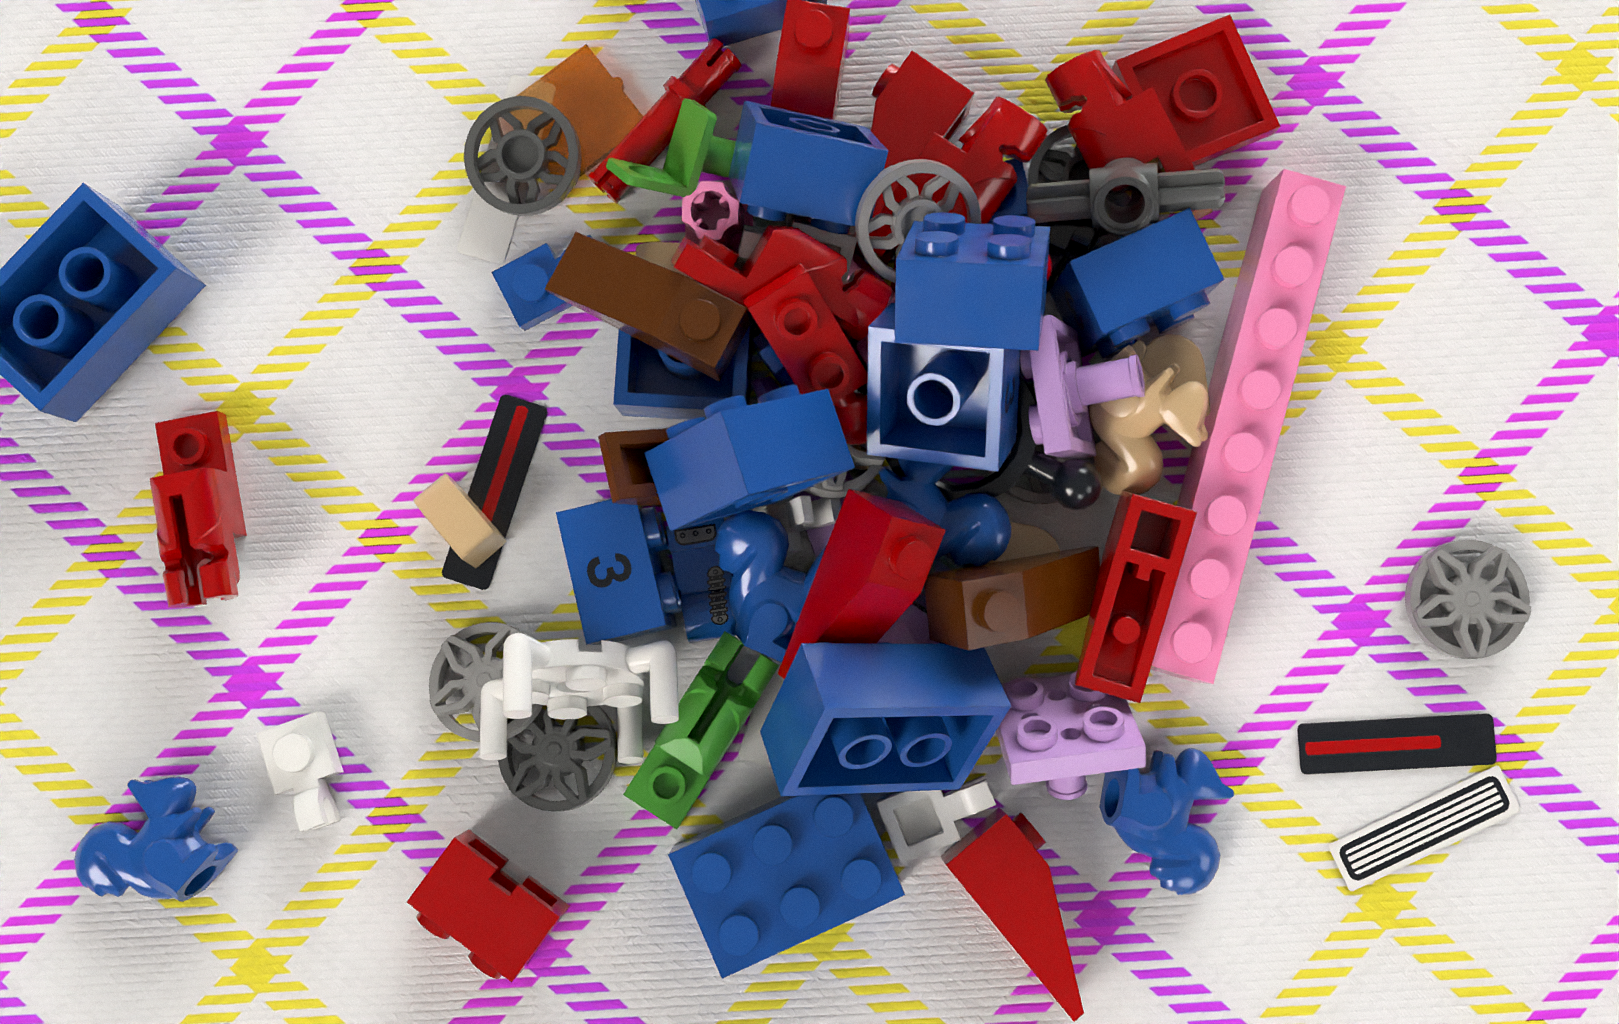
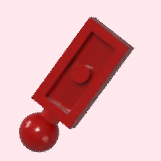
(812, 346)

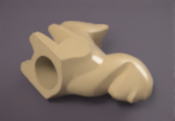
(1127, 451)

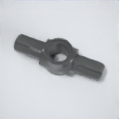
(1160, 192)

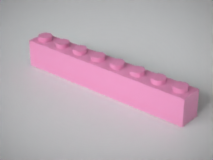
(1247, 413)

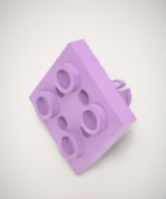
(1068, 388)
(1066, 732)

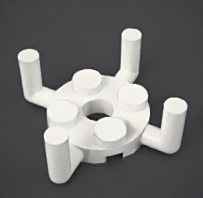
(571, 681)

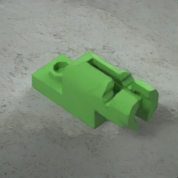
(695, 744)

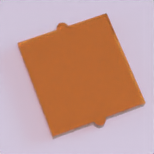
(590, 101)

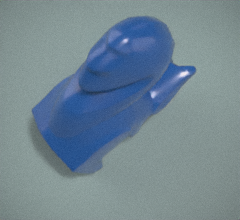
(973, 523)
(763, 591)
(1154, 813)
(164, 856)

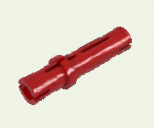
(657, 126)

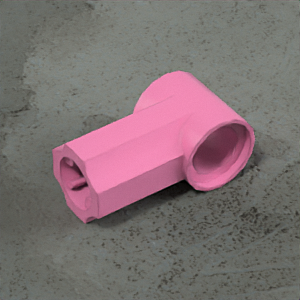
(715, 214)

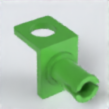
(689, 153)

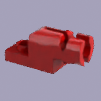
(1111, 124)
(998, 133)
(780, 249)
(197, 510)

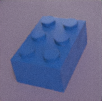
(85, 303)
(881, 718)
(783, 875)

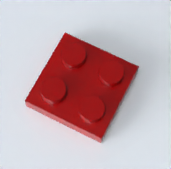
(1204, 89)

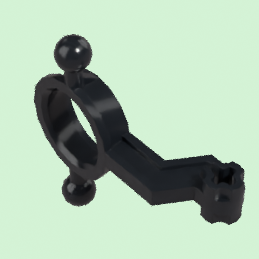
(1074, 482)

